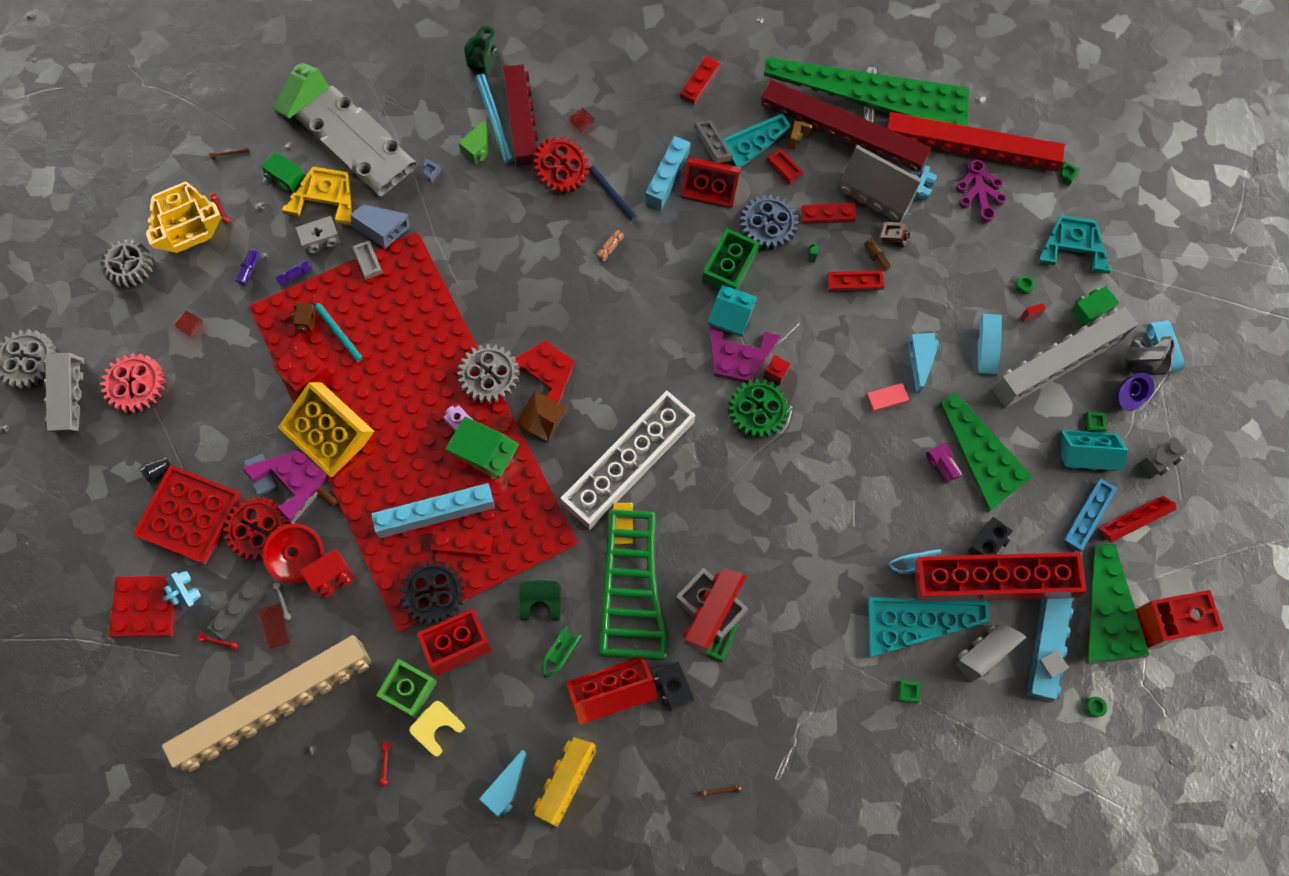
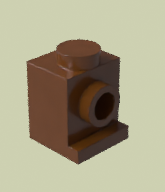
(304, 317)

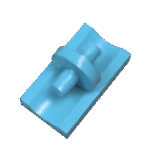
(927, 178)
(177, 592)

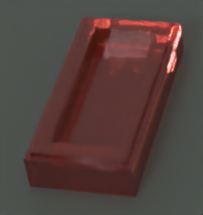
(274, 626)

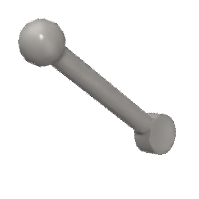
(277, 586)

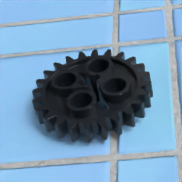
(430, 575)

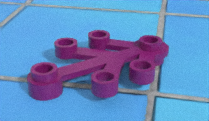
(982, 189)

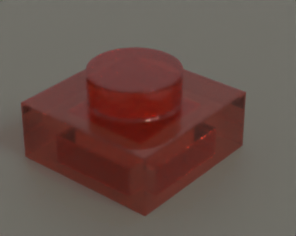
(581, 119)

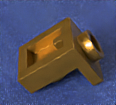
(800, 129)

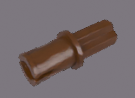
(877, 255)

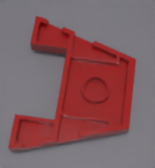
(548, 367)

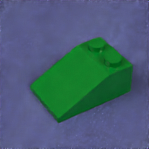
(482, 447)

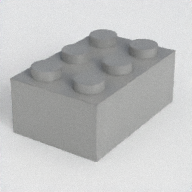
(691, 598)

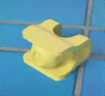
(429, 721)

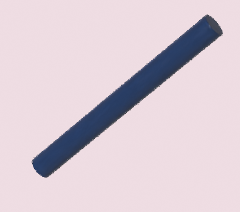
(612, 193)

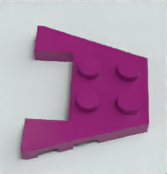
(737, 360)
(298, 475)

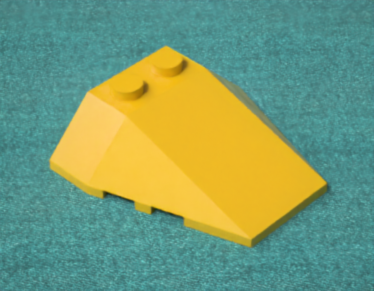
(181, 218)

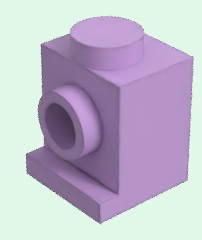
(452, 413)

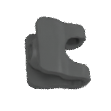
(1151, 360)

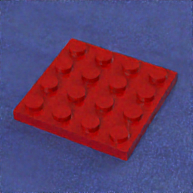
(187, 514)

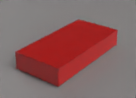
(785, 166)

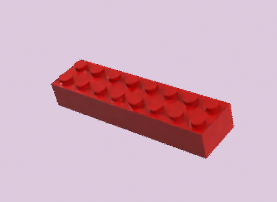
(999, 577)

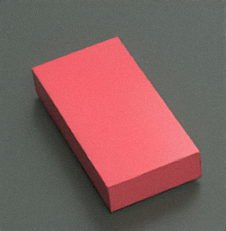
(887, 397)

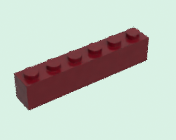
(520, 113)

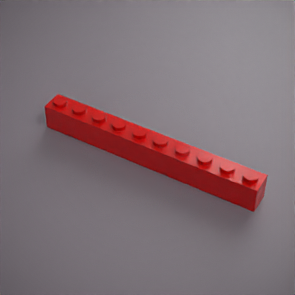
(979, 142)

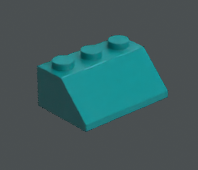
(1092, 450)

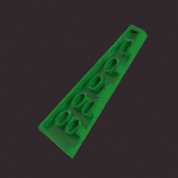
(987, 458)
(1113, 618)

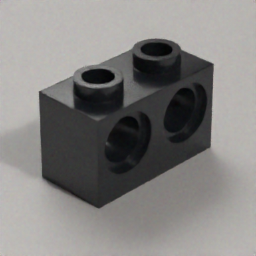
(987, 538)

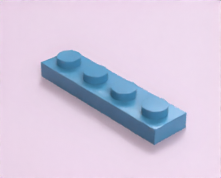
(1090, 515)

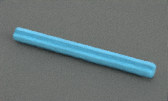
(494, 119)

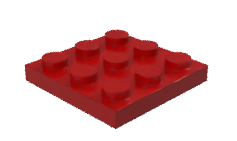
(140, 608)

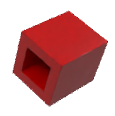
(776, 370)

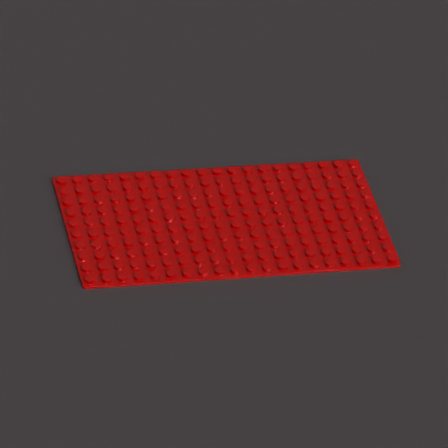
(401, 389)

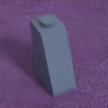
(380, 224)

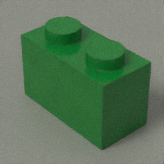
(283, 172)
(1095, 305)

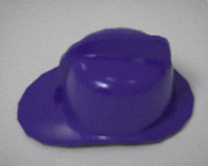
(1135, 391)

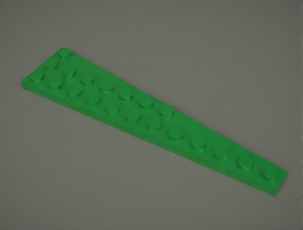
(877, 91)

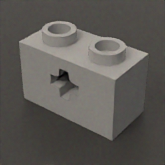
(318, 235)

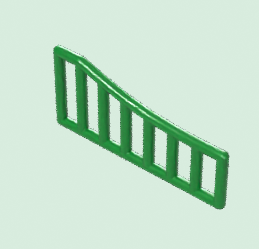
(652, 593)

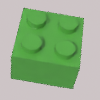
(406, 688)

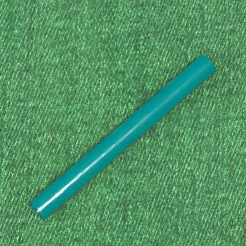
(338, 332)

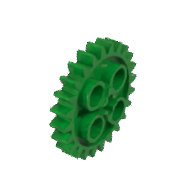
(770, 396)

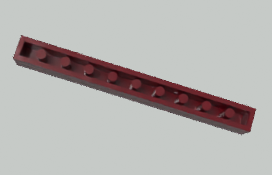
(845, 126)

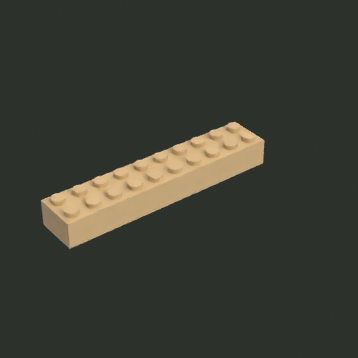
(267, 705)

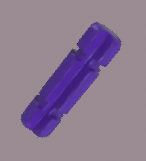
(293, 273)

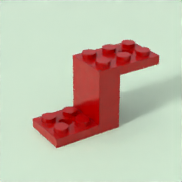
(1171, 618)

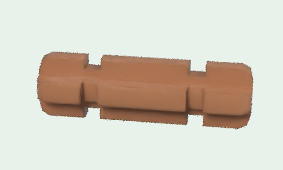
(610, 245)

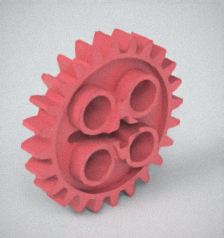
(115, 384)

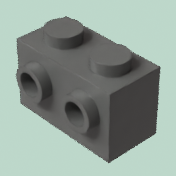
(1161, 458)

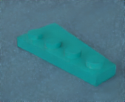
(755, 139)

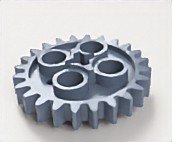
(769, 221)

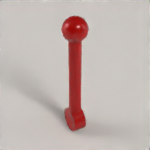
(214, 197)
(202, 637)
(385, 746)

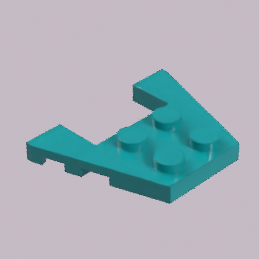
(1076, 236)

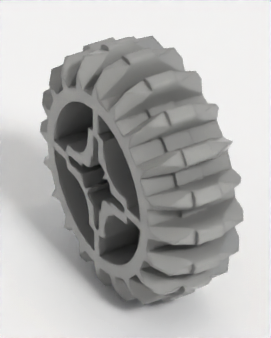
(121, 259)

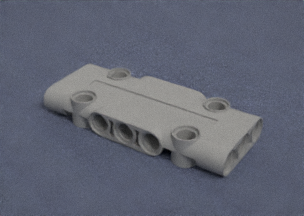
(356, 140)

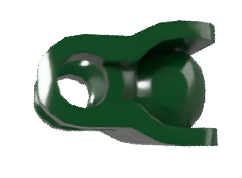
(478, 50)
(540, 590)

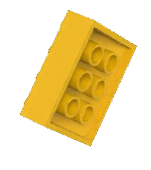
(325, 428)
(565, 781)

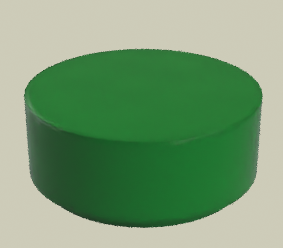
(1025, 284)
(1095, 707)

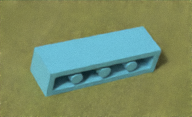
(667, 173)

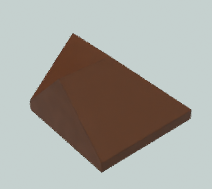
(541, 416)

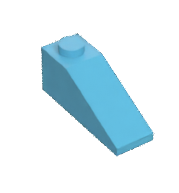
(922, 353)
(503, 790)

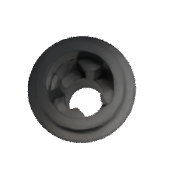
(154, 468)

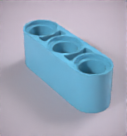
(1164, 328)

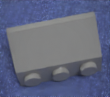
(988, 650)

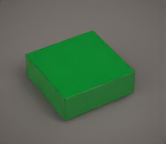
(1095, 422)
(909, 691)

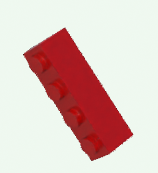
(716, 607)
(611, 690)

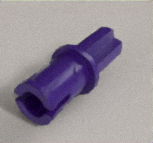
(247, 267)

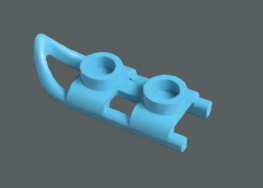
(910, 559)

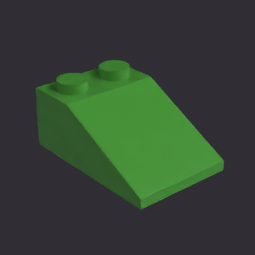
(300, 89)

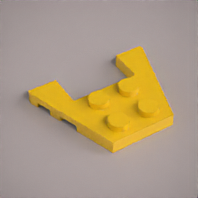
(324, 187)

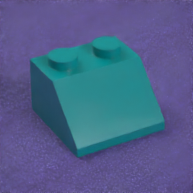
(732, 310)

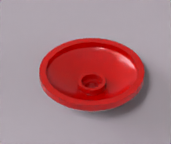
(306, 548)

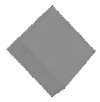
(1053, 664)

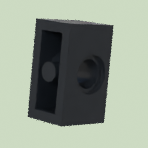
(683, 695)

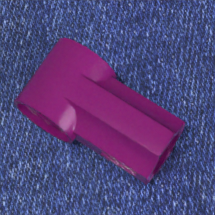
(942, 459)

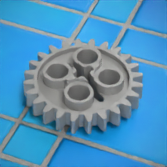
(24, 358)
(476, 385)

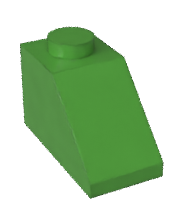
(475, 144)

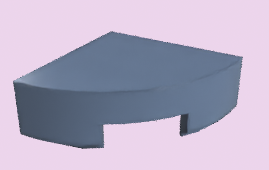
(431, 170)

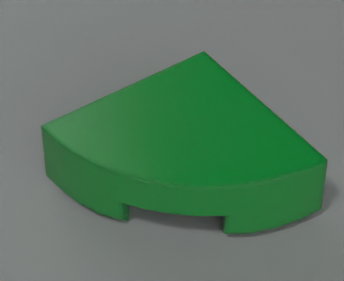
(1068, 172)
(813, 252)

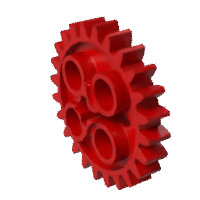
(571, 156)
(247, 544)

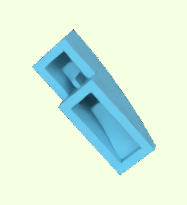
(989, 343)

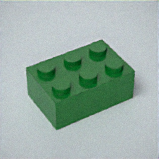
(730, 260)

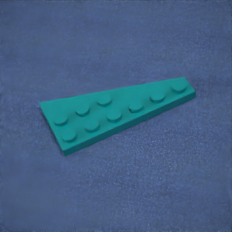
(906, 622)

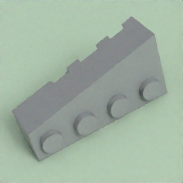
(62, 391)

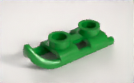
(557, 656)

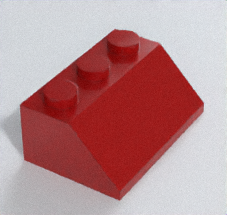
(710, 181)
(454, 642)

